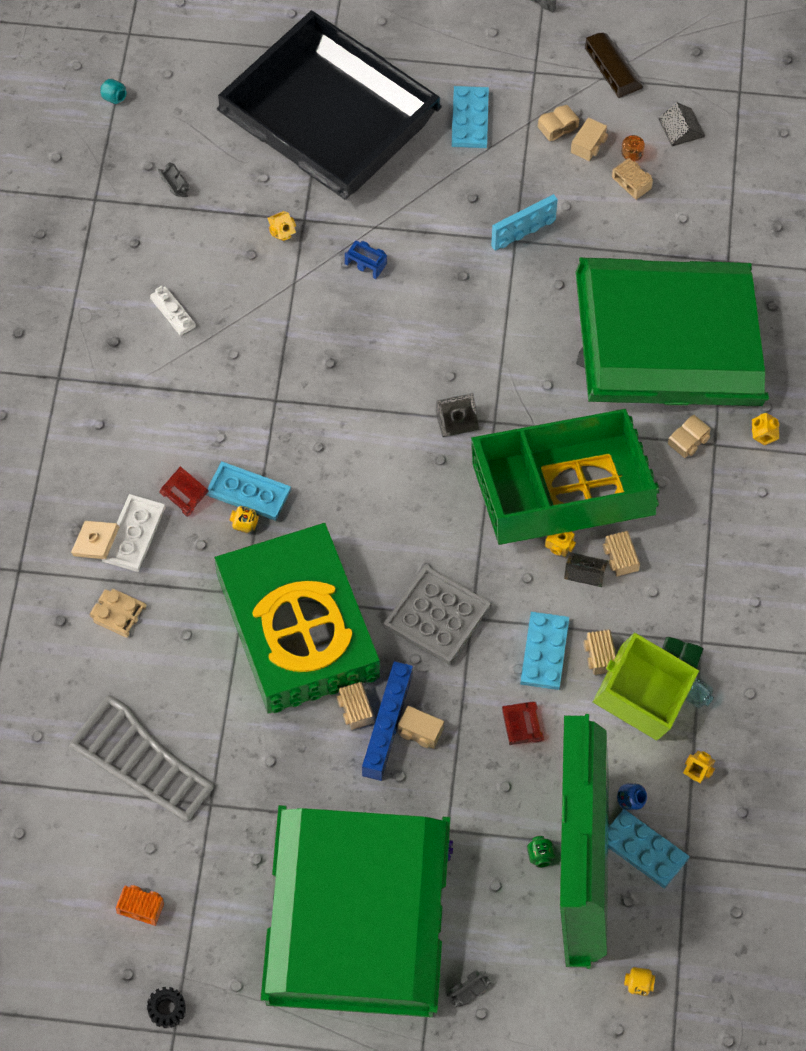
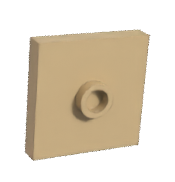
(95, 539)

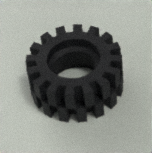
(163, 995)

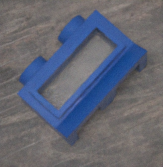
(366, 257)

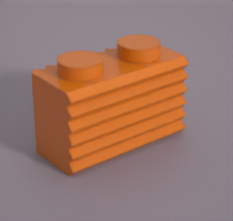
(140, 905)

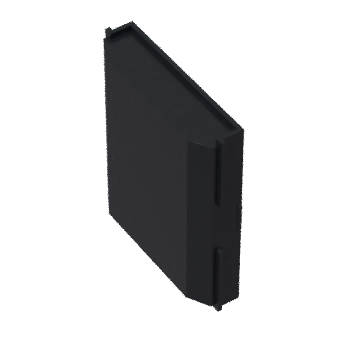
(328, 104)

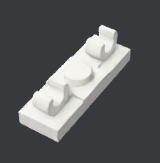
(172, 310)

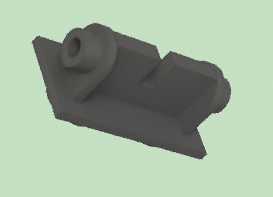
(179, 185)
(461, 991)

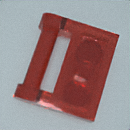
(188, 486)
(516, 724)

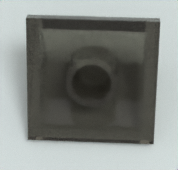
(680, 124)
(457, 415)
(585, 569)

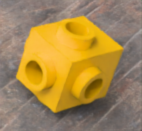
(282, 225)
(765, 428)
(561, 543)
(699, 766)

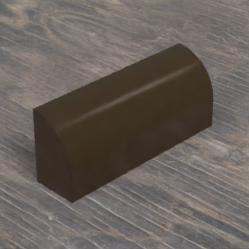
(612, 64)

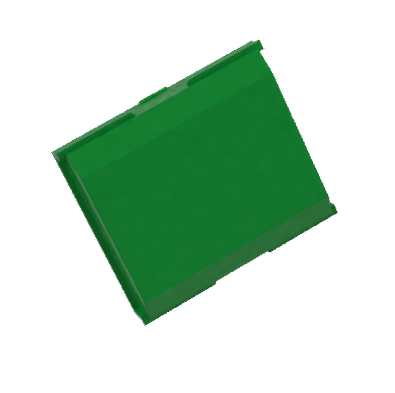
(670, 332)
(584, 841)
(356, 912)

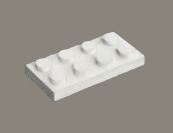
(137, 527)

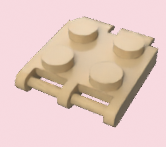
(116, 611)

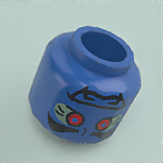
(632, 796)

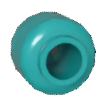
(113, 91)

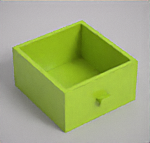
(645, 686)

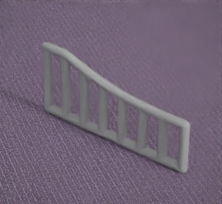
(148, 741)

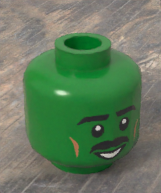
(541, 851)

